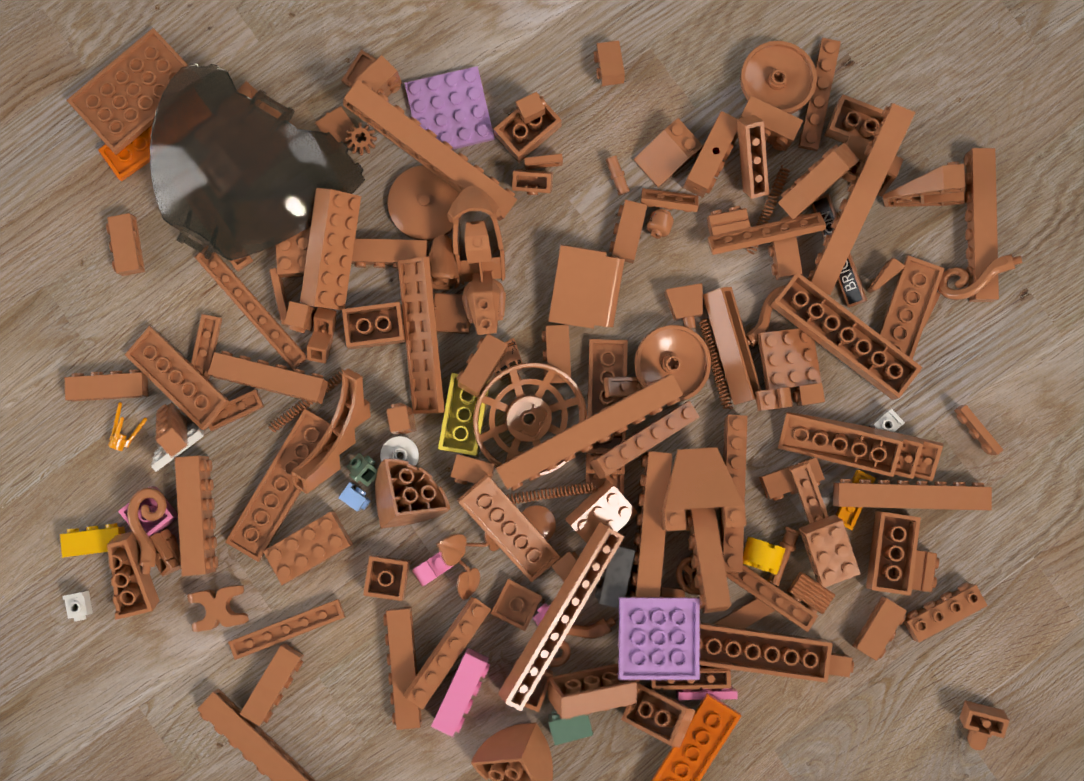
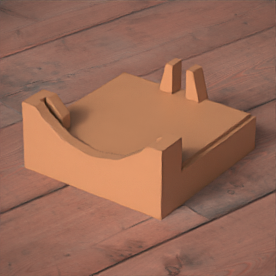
(450, 314)

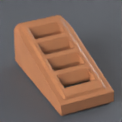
(888, 271)

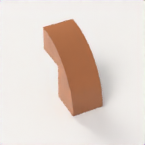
(322, 337)

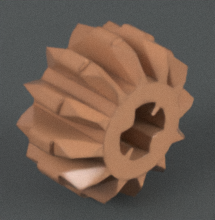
(358, 132)

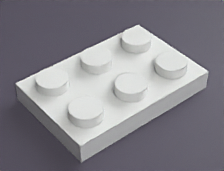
(161, 457)

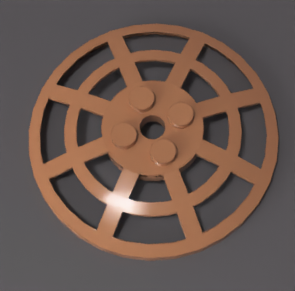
(526, 405)

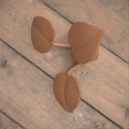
(452, 550)

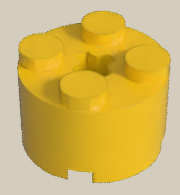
(763, 555)

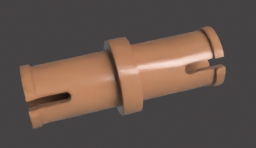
(617, 175)

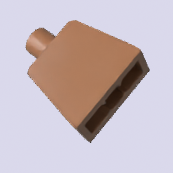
(685, 303)

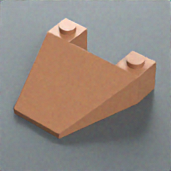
(937, 188)
(700, 482)

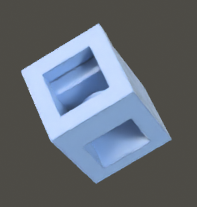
(354, 497)

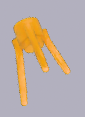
(117, 439)

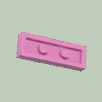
(699, 694)

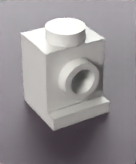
(890, 417)
(83, 601)

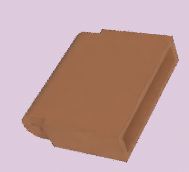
(586, 287)

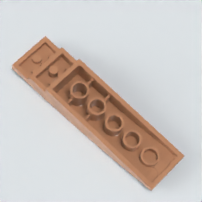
(606, 360)
(860, 446)

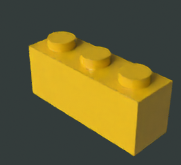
(89, 541)

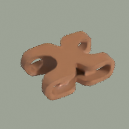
(218, 608)

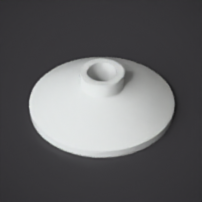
(400, 444)

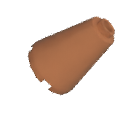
(443, 264)

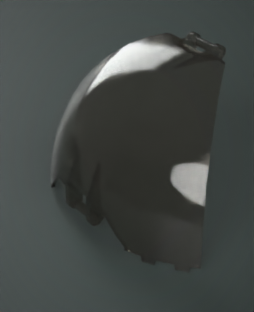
(235, 169)

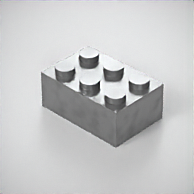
(615, 577)

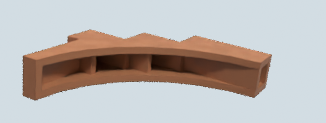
(340, 435)

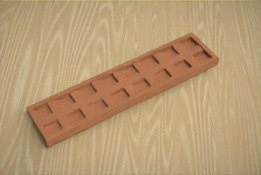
(421, 335)

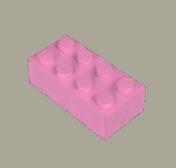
(459, 694)

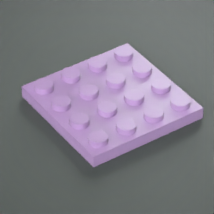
(452, 107)
(659, 638)

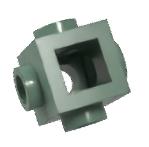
(362, 469)

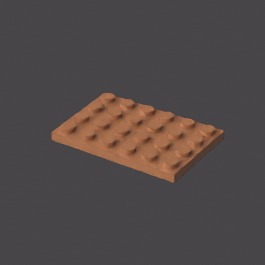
(126, 93)

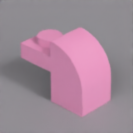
(430, 569)

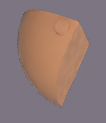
(407, 494)
(515, 755)

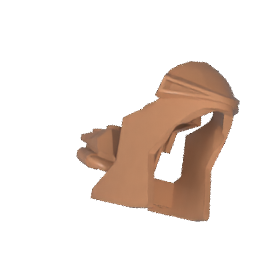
(483, 294)

